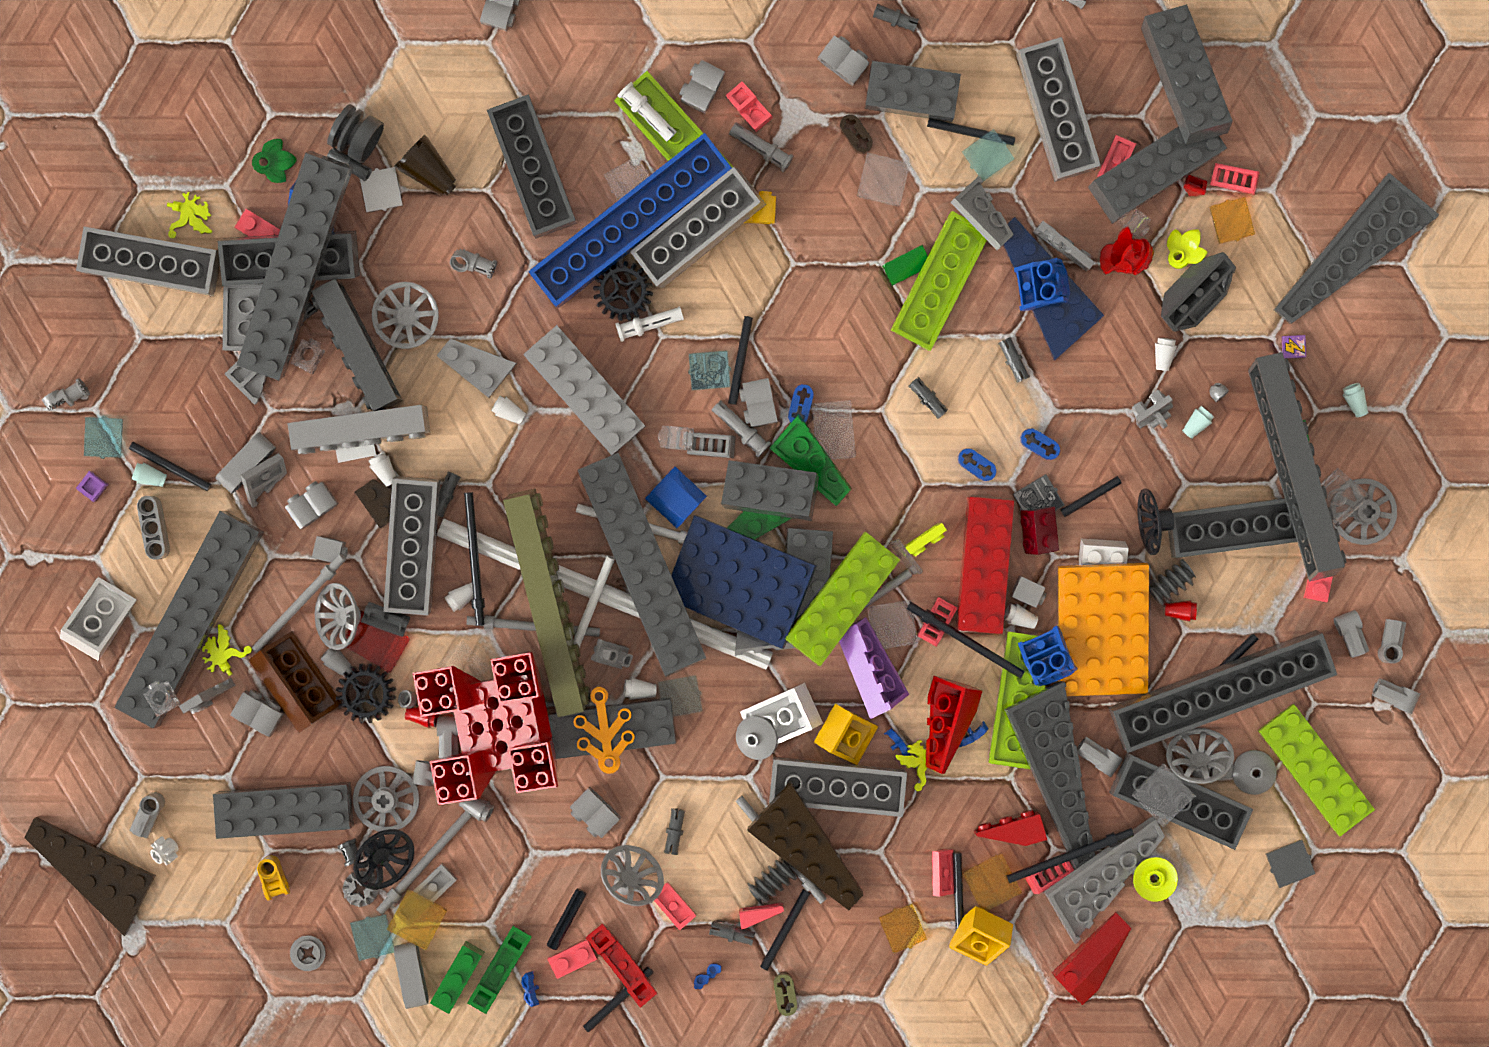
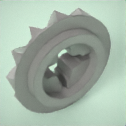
(356, 898)
(297, 953)

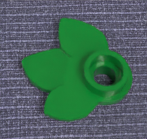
(277, 161)

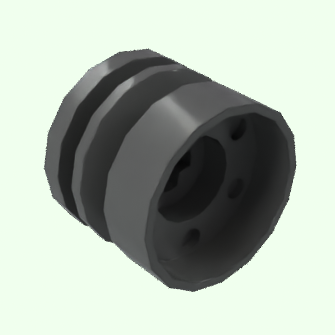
(351, 131)

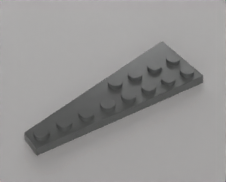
(1374, 229)
(1049, 747)

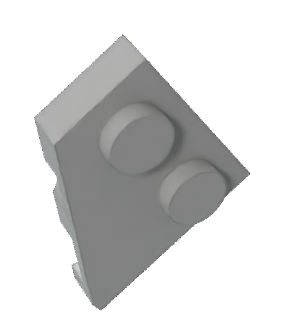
(247, 382)
(263, 478)

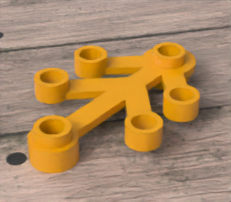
(605, 733)

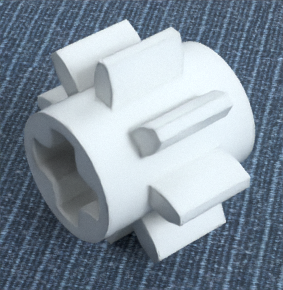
(164, 850)

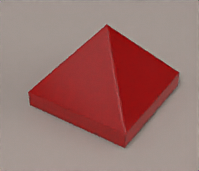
(1195, 186)

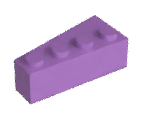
(872, 669)

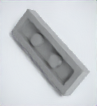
(435, 884)

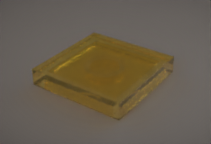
(990, 882)
(417, 919)

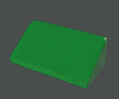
(905, 265)

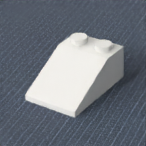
(97, 618)
(788, 712)

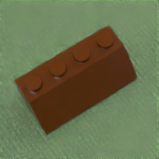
(295, 681)

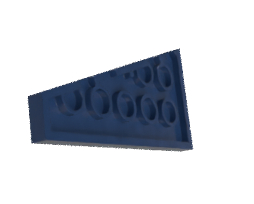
(1059, 322)

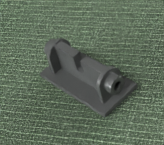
(390, 622)

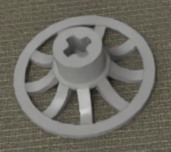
(405, 315)
(1369, 513)
(344, 616)
(1200, 760)
(385, 798)
(629, 878)

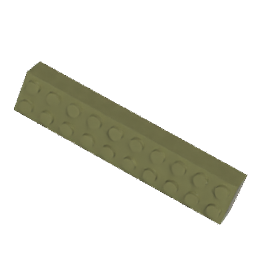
(547, 602)

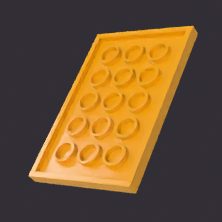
(1105, 627)

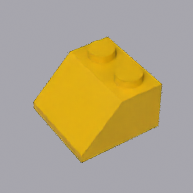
(845, 734)
(982, 936)

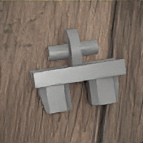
(1155, 414)
(611, 654)

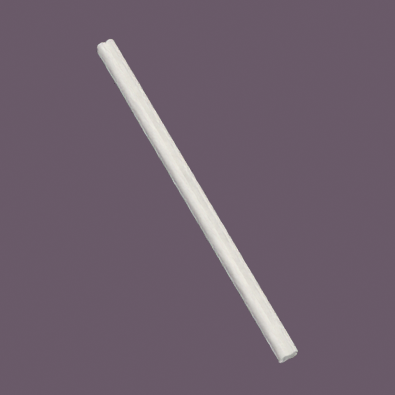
(585, 585)

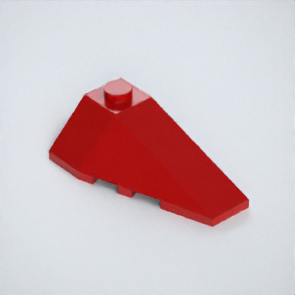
(1089, 964)

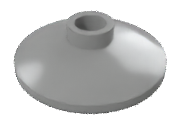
(764, 734)
(1246, 764)

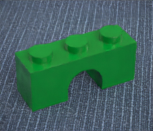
(457, 977)

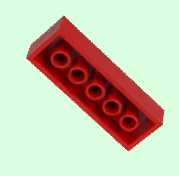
(985, 565)

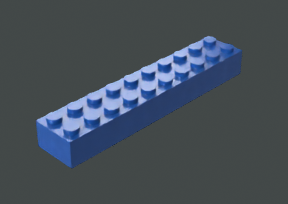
(629, 221)

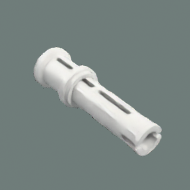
(639, 104)
(639, 326)

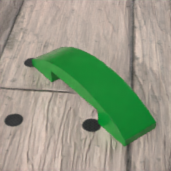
(499, 969)

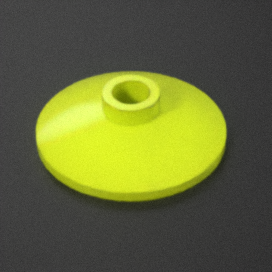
(1163, 886)

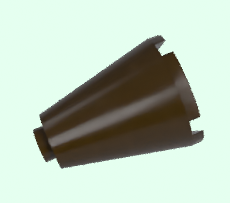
(427, 167)

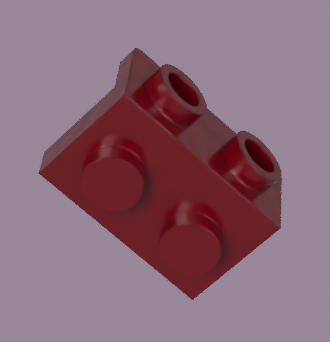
(1039, 531)

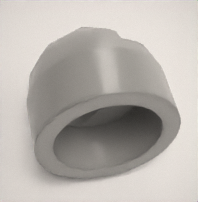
(1218, 391)
(407, 699)

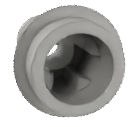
(336, 661)
(478, 808)

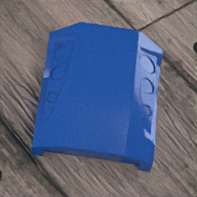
(1042, 284)
(675, 497)
(1047, 657)

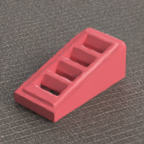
(1245, 172)
(935, 641)
(1037, 889)
(755, 914)

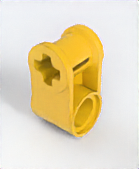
(273, 882)

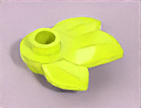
(1186, 245)

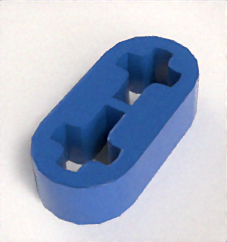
(795, 403)
(1037, 449)
(973, 469)

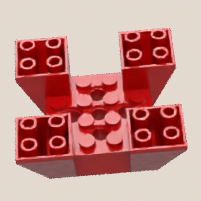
(484, 750)

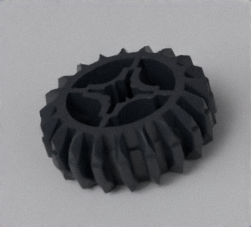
(614, 296)
(352, 706)

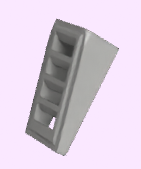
(729, 449)

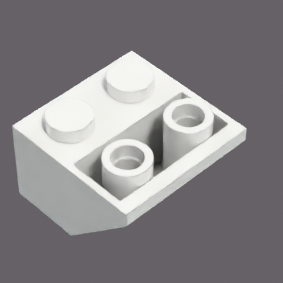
(1102, 552)

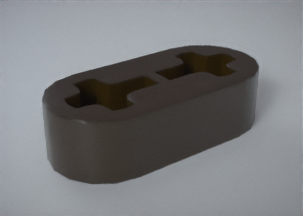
(860, 130)

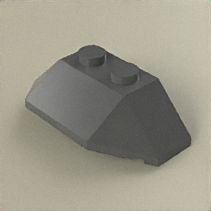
(1197, 292)

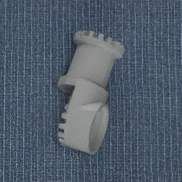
(474, 262)
(69, 395)

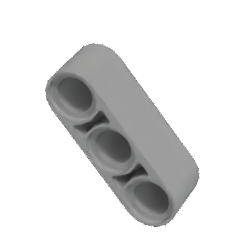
(251, 455)
(145, 519)
(411, 975)

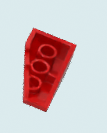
(951, 714)

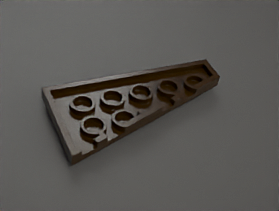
(799, 840)
(102, 878)

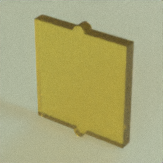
(1232, 220)
(902, 928)

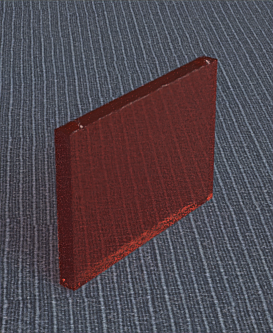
(377, 645)

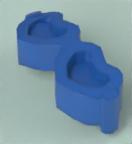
(973, 736)
(898, 742)
(703, 979)
(528, 985)

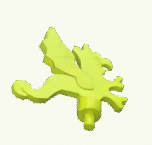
(188, 211)
(220, 655)
(911, 761)

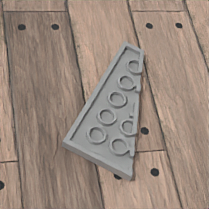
(1099, 880)

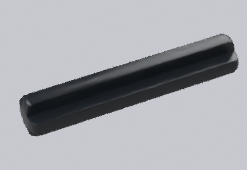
(566, 919)

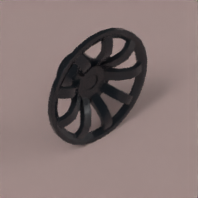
(1160, 520)
(379, 855)

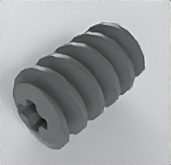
(1171, 582)
(771, 881)

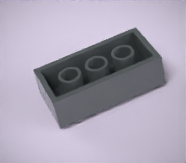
(912, 91)
(770, 490)
(813, 547)

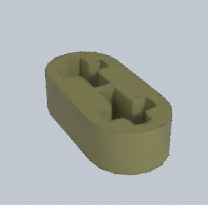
(780, 994)

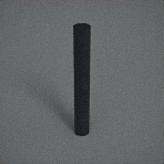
(1091, 496)

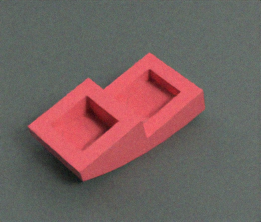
(748, 106)

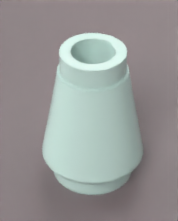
(1356, 399)
(1198, 422)
(148, 475)

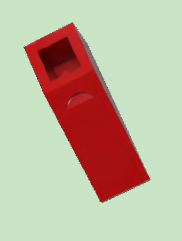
(1021, 830)

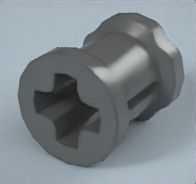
(349, 851)

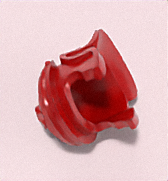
(1126, 254)

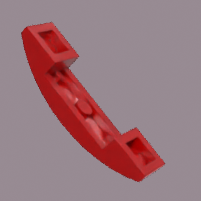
(622, 964)

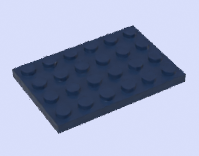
(741, 581)

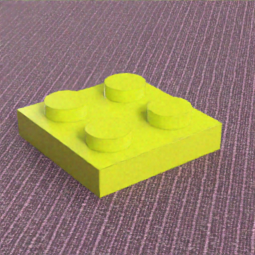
(933, 534)

